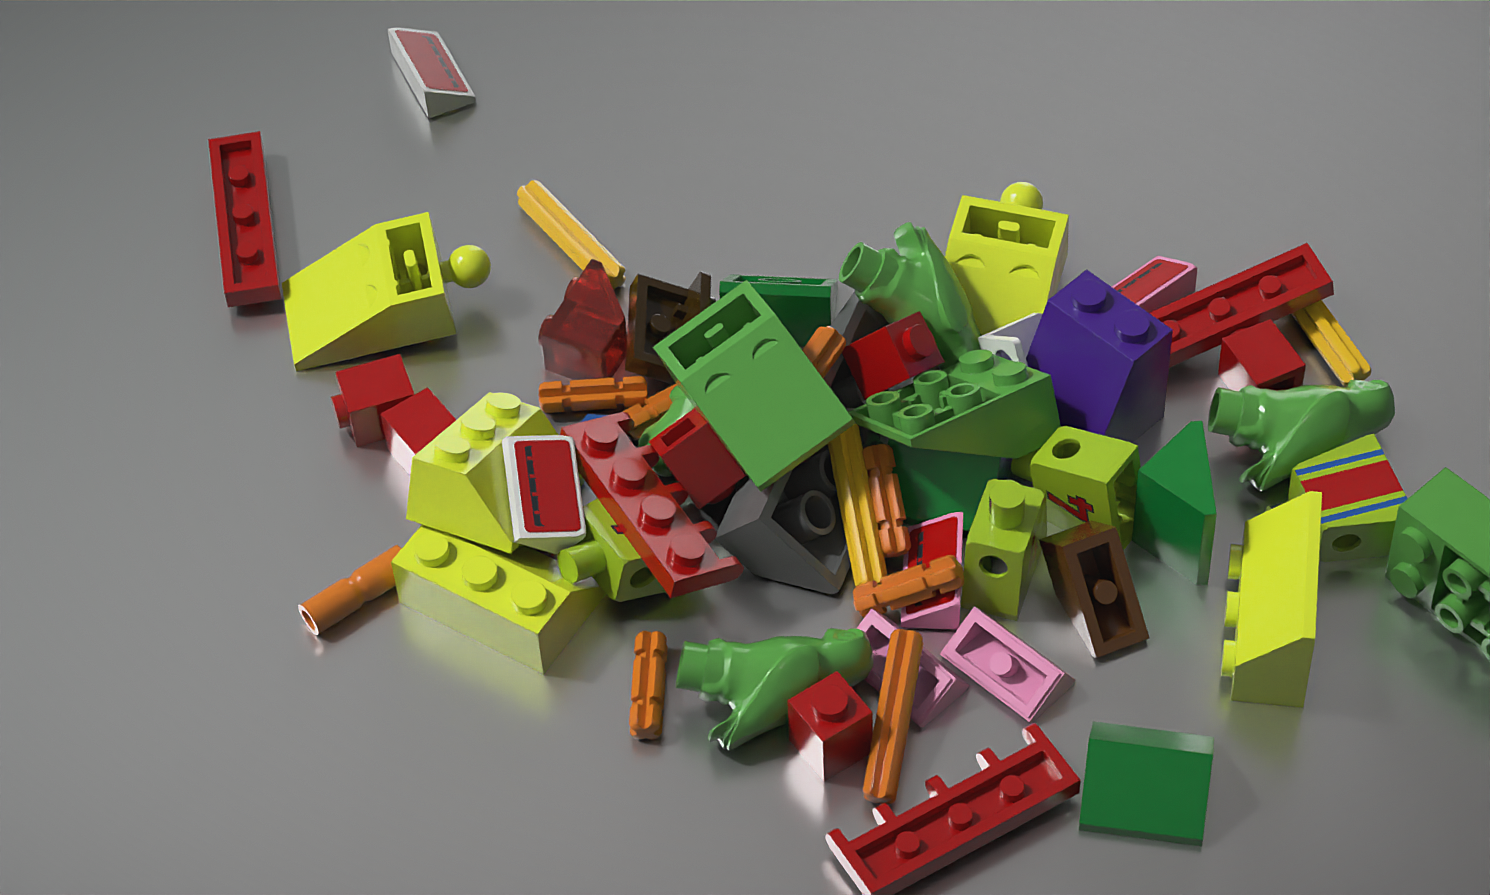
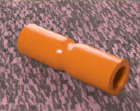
(350, 593)

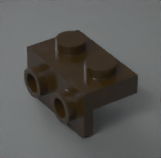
(655, 313)

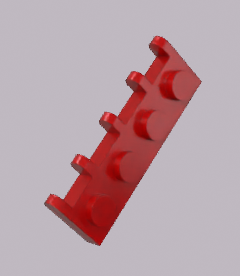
(647, 509)
(957, 817)

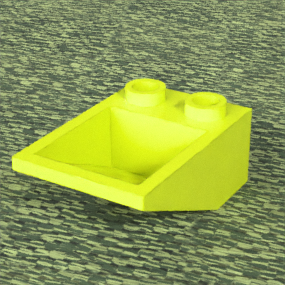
(1007, 254)
(377, 293)

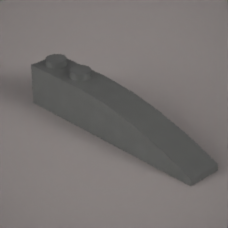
(796, 523)

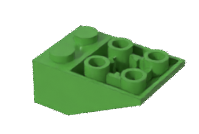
(753, 385)
(968, 408)
(1444, 555)

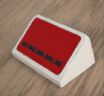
(430, 70)
(544, 491)

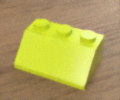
(461, 473)
(494, 596)
(1274, 604)

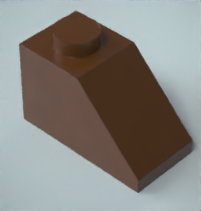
(1095, 586)

